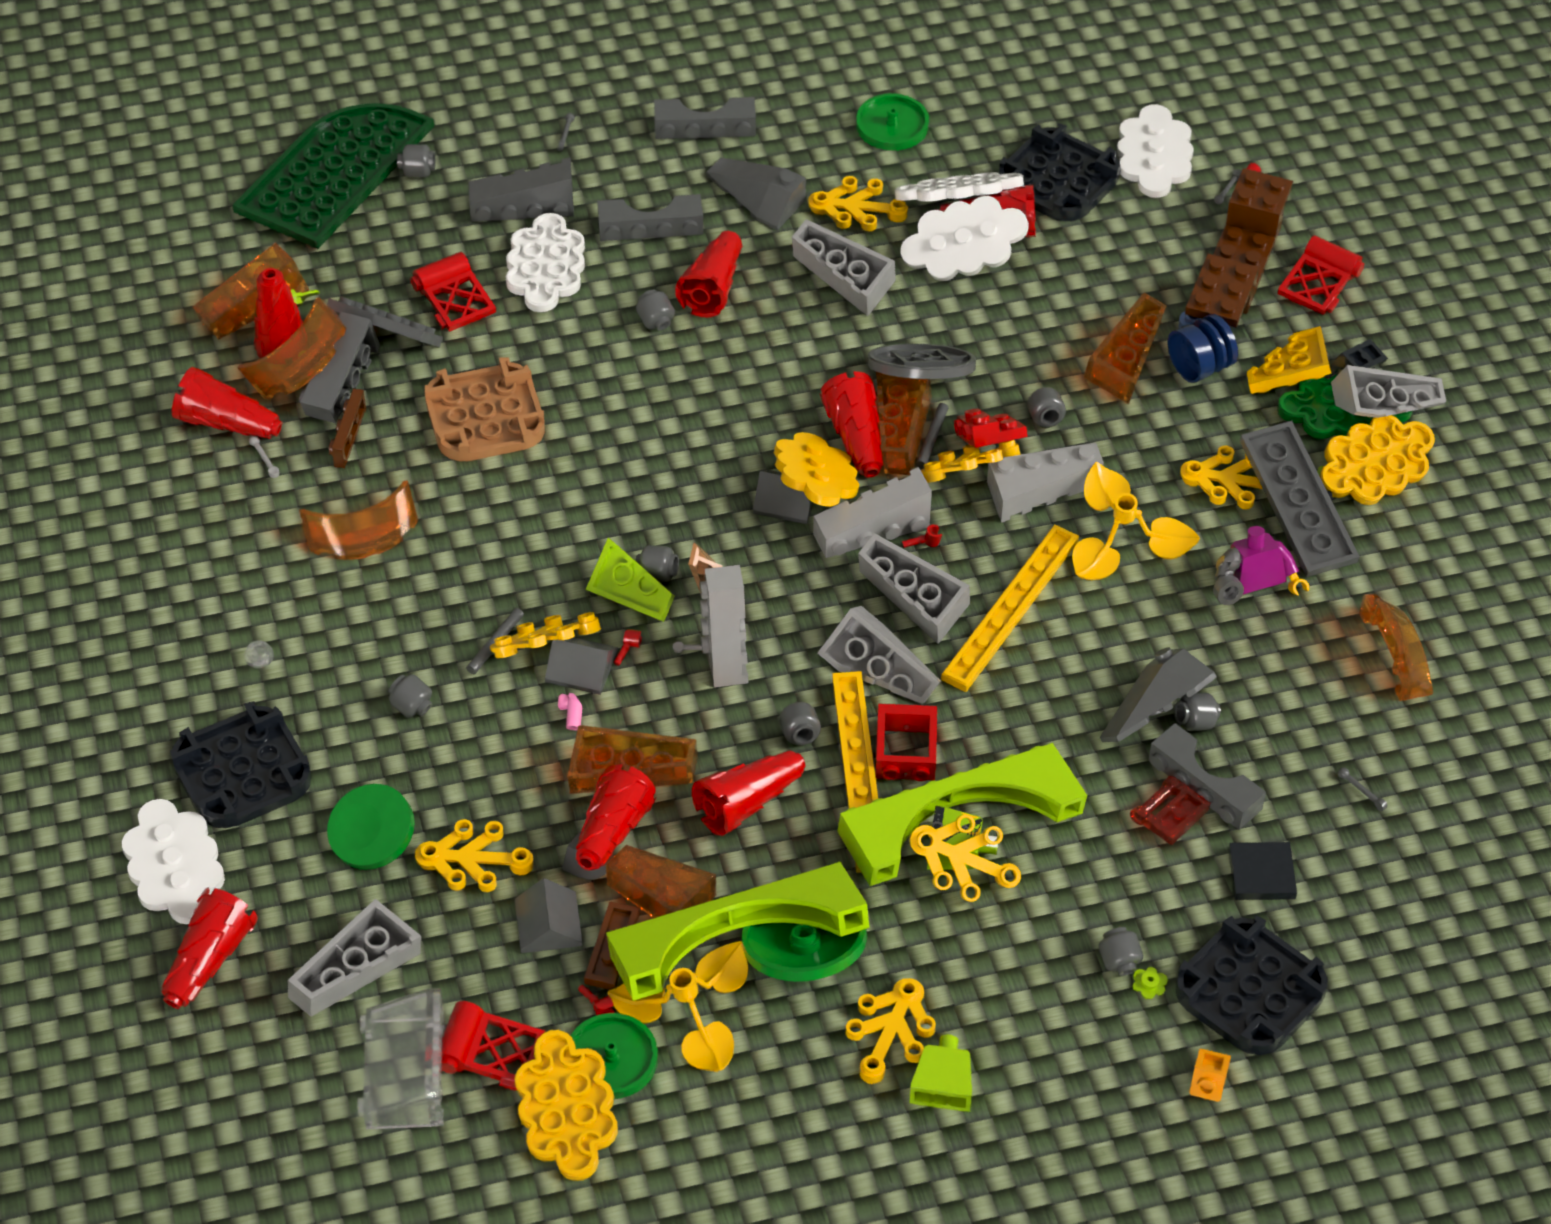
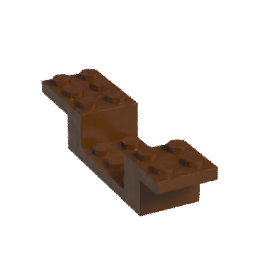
(1250, 232)

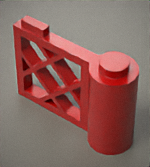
(1328, 261)
(446, 277)
(463, 1041)

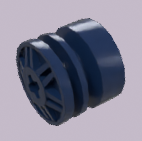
(1202, 348)

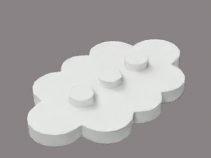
(1155, 151)
(959, 186)
(964, 238)
(545, 262)
(171, 859)

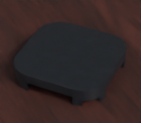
(1064, 172)
(241, 766)
(1251, 986)

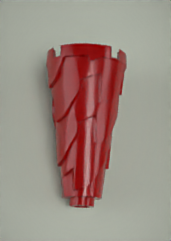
(1018, 198)
(709, 278)
(275, 311)
(221, 407)
(856, 419)
(741, 791)
(615, 809)
(212, 936)

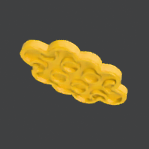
(1377, 459)
(816, 469)
(566, 1105)

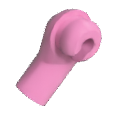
(574, 710)

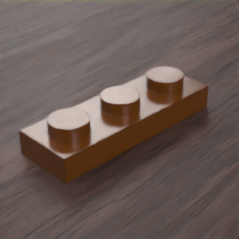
(347, 428)
(601, 969)

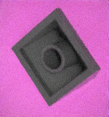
(780, 501)
(580, 664)
(548, 918)

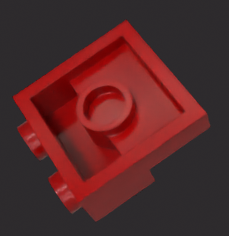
(982, 430)

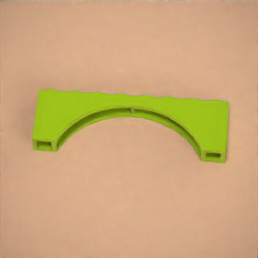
(1029, 779)
(816, 898)

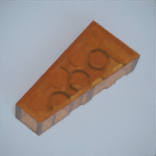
(234, 301)
(1123, 353)
(902, 419)
(660, 757)

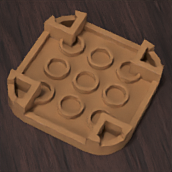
(485, 411)

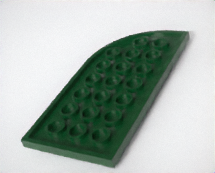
(331, 170)

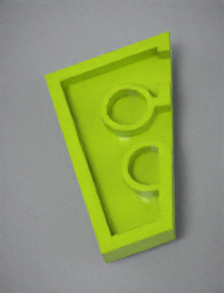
(628, 583)

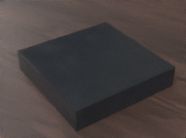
(1262, 871)

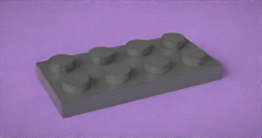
(387, 321)

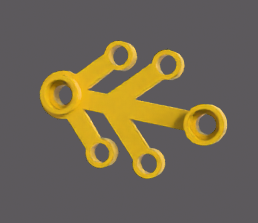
(827, 202)
(947, 462)
(1200, 473)
(553, 630)
(960, 855)
(470, 856)
(891, 1024)

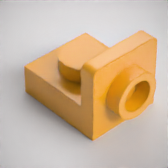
(1209, 1075)

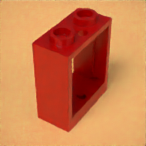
(906, 719)

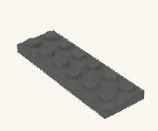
(1299, 499)

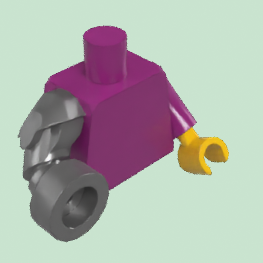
(1254, 565)

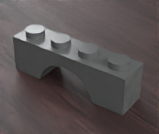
(676, 121)
(622, 222)
(1232, 798)

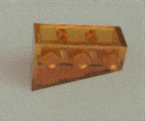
(658, 883)

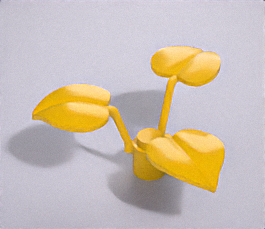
(1108, 488)
(710, 1046)

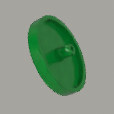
(892, 122)
(370, 826)
(625, 1047)

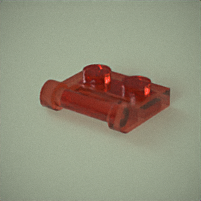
(1176, 816)

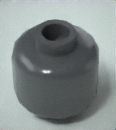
(416, 160)
(655, 310)
(1046, 407)
(659, 562)
(410, 696)
(1197, 712)
(800, 723)
(1120, 951)

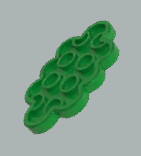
(1316, 410)

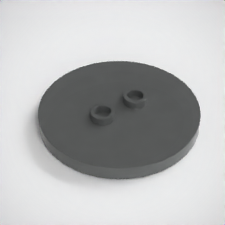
(921, 361)

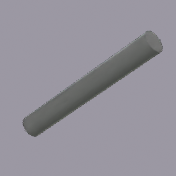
(932, 435)
(505, 628)

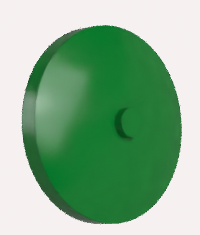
(800, 950)

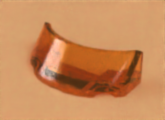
(300, 356)
(364, 531)
(1403, 645)

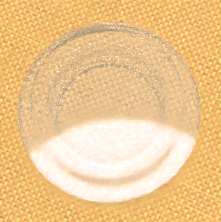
(259, 654)

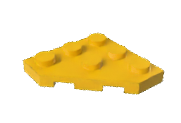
(1298, 361)

